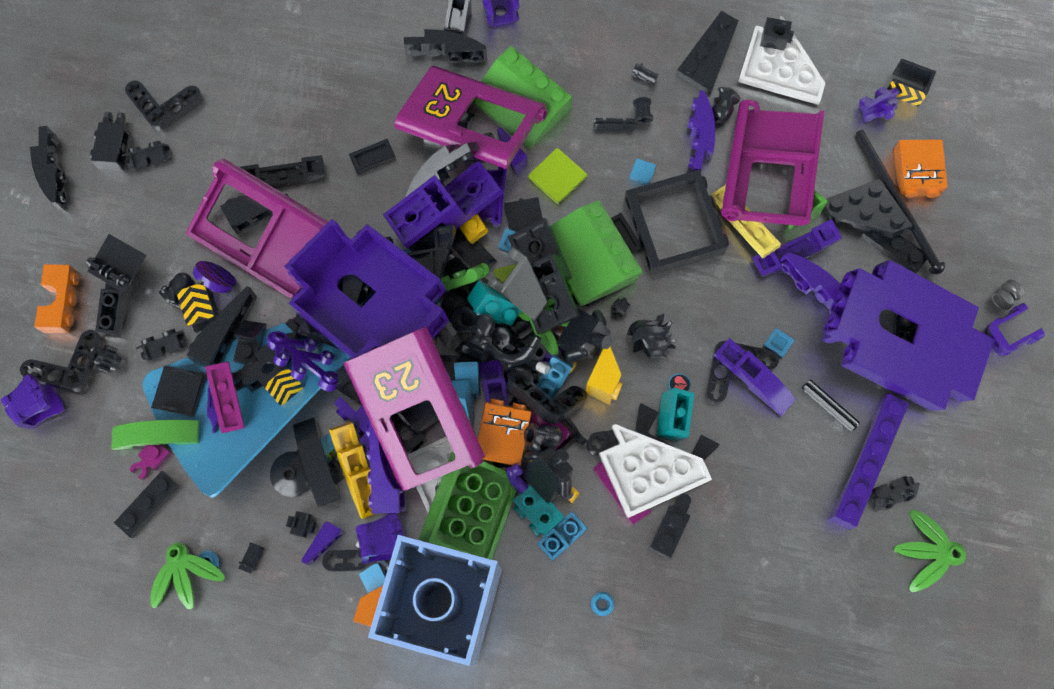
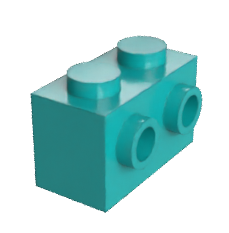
(488, 300)
(675, 414)
(538, 512)

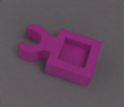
(151, 456)

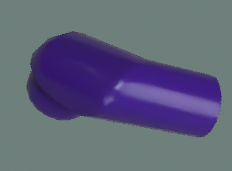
(514, 478)

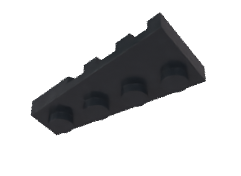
(706, 58)

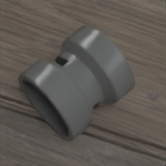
(1005, 297)

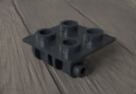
(116, 263)

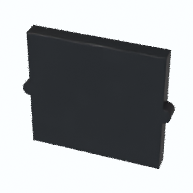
(522, 213)

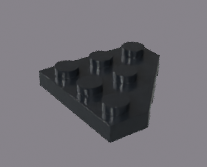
(869, 209)

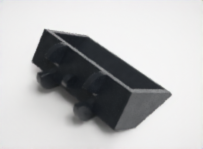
(462, 253)

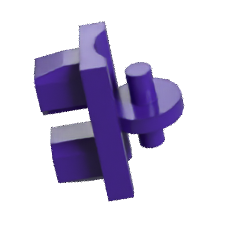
(882, 106)

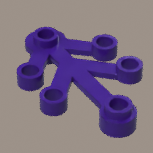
(279, 342)

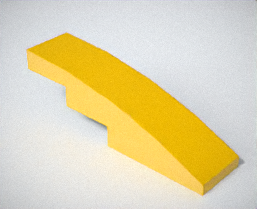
(353, 465)

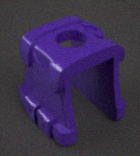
(509, 17)
(1000, 344)
(32, 403)
(378, 538)

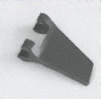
(522, 286)

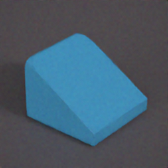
(373, 577)

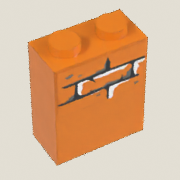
(920, 168)
(503, 431)

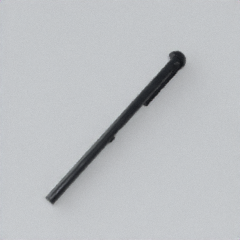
(936, 266)

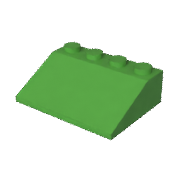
(522, 77)
(594, 253)
(469, 510)

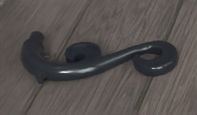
(526, 353)

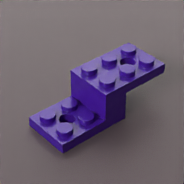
(440, 203)

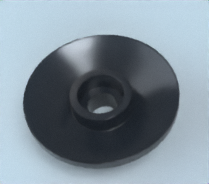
(297, 483)

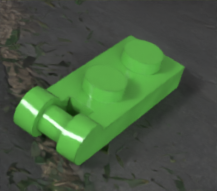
(462, 277)

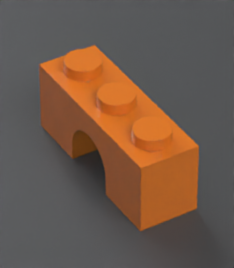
(58, 315)

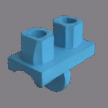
(555, 378)

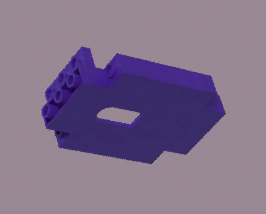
(401, 284)
(946, 349)

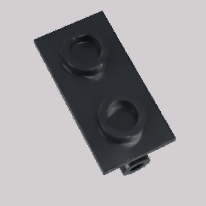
(139, 156)
(152, 347)
(903, 490)

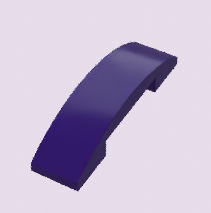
(804, 246)

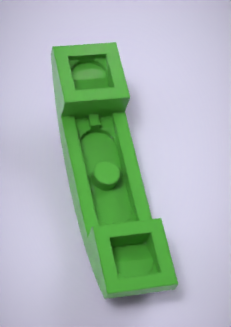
(154, 433)

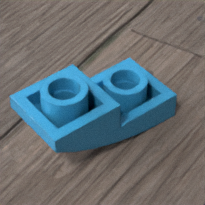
(562, 536)

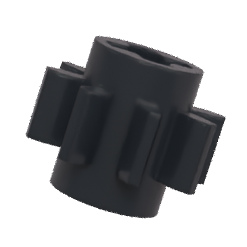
(106, 359)
(301, 524)

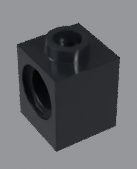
(770, 39)
(412, 444)

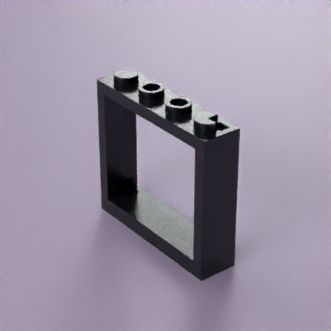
(654, 264)

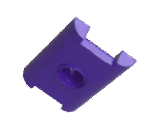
(493, 212)

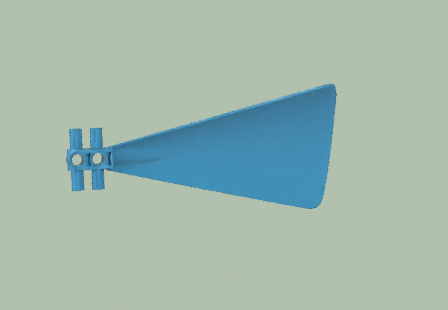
(223, 456)

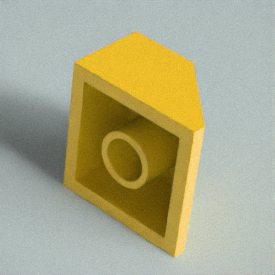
(605, 379)

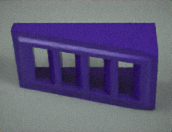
(520, 160)
(324, 539)

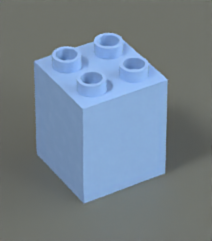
(436, 601)

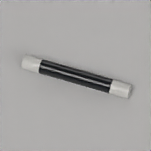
(537, 365)

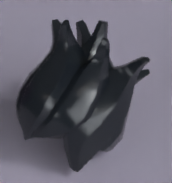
(651, 337)

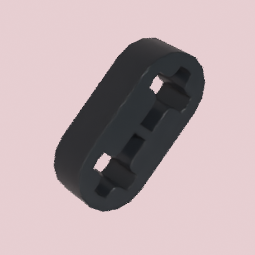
(342, 567)

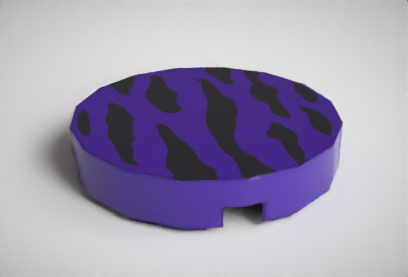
(214, 276)

